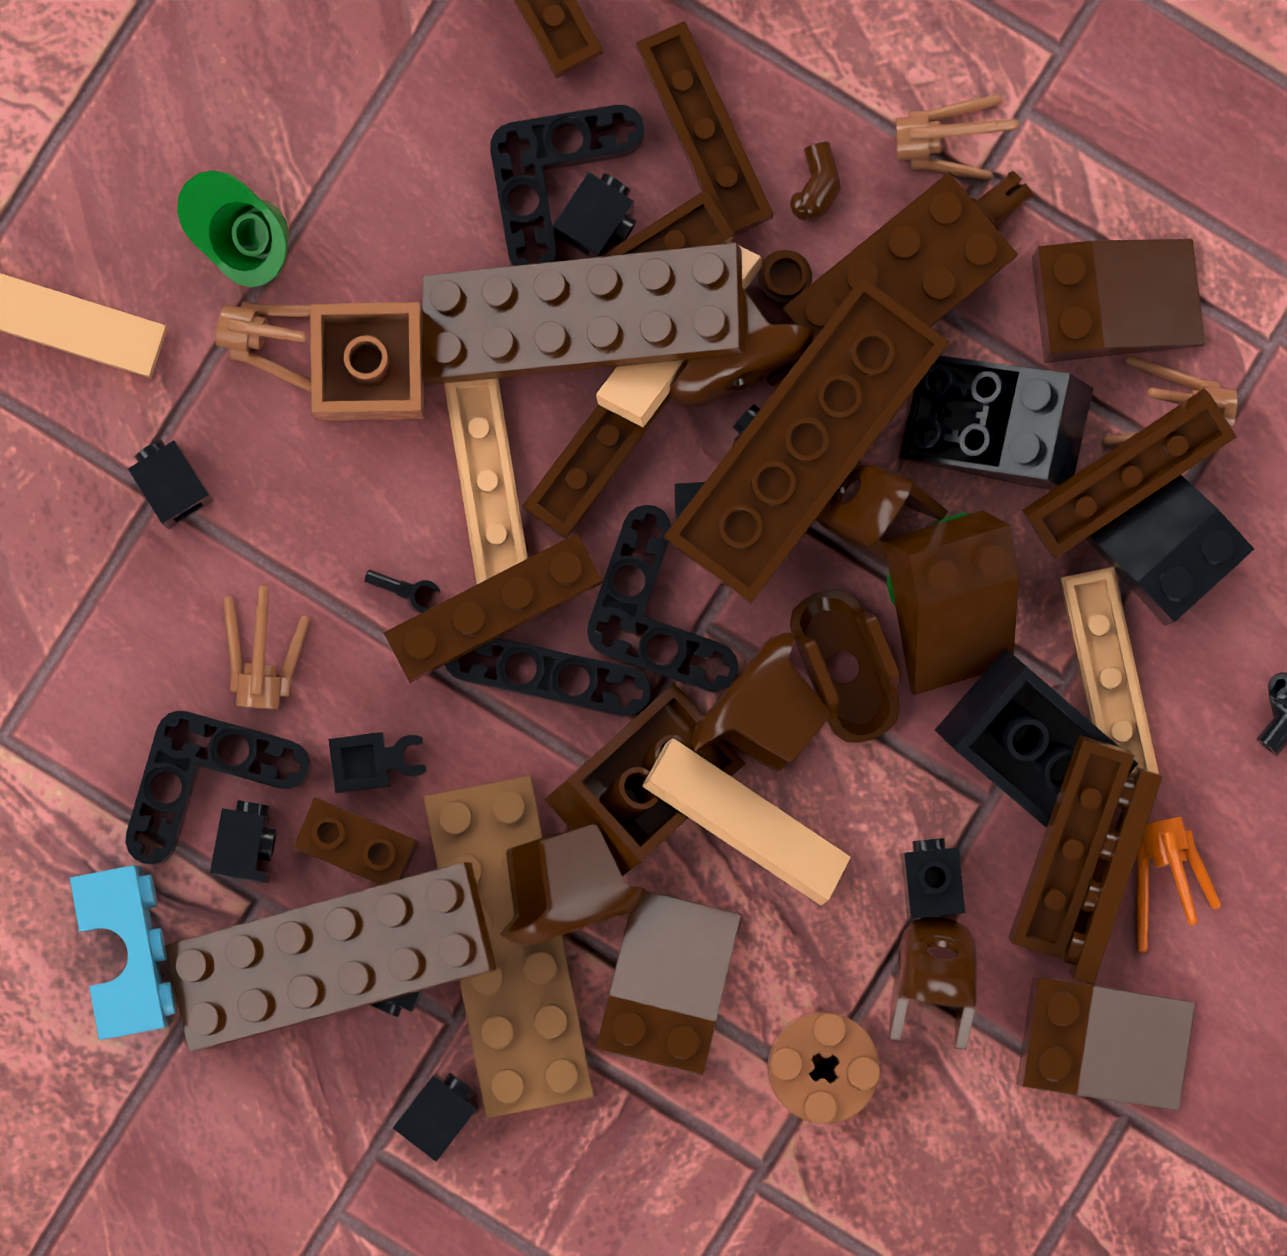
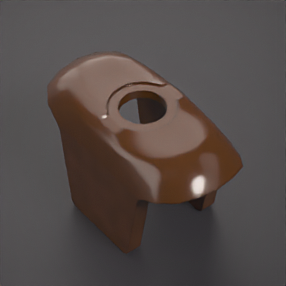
(765, 352)
(874, 508)
(837, 623)
(766, 709)
(564, 886)
(934, 978)

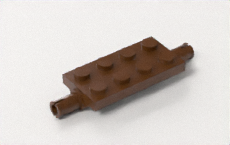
(922, 257)

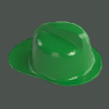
(234, 227)

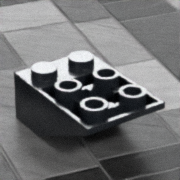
(998, 421)

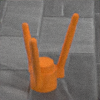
(1169, 846)

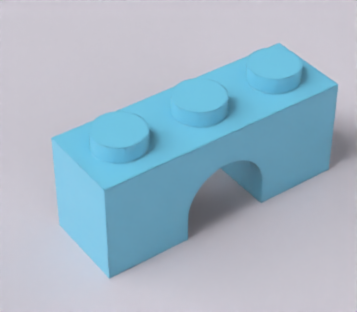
(121, 903)

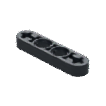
(545, 681)

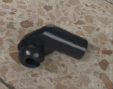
(1275, 734)

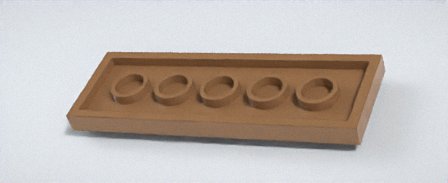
(526, 1010)

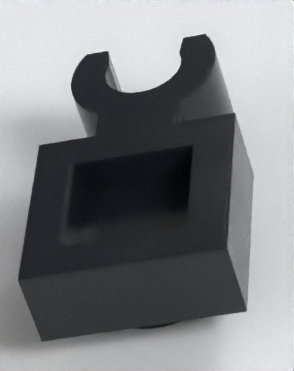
(365, 761)

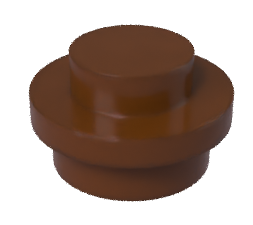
(784, 276)

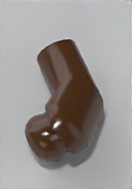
(821, 187)

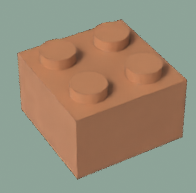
(367, 361)

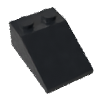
(1171, 548)
(1018, 734)

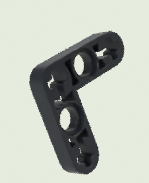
(544, 156)
(632, 608)
(186, 767)

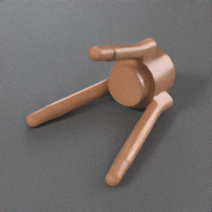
(921, 133)
(247, 328)
(1224, 398)
(258, 684)

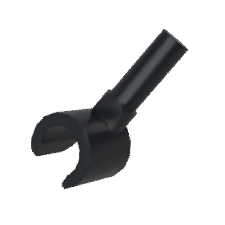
(401, 588)

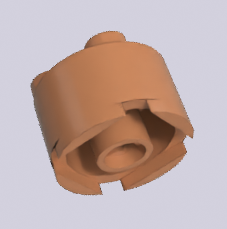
(855, 1070)

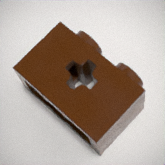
(355, 843)

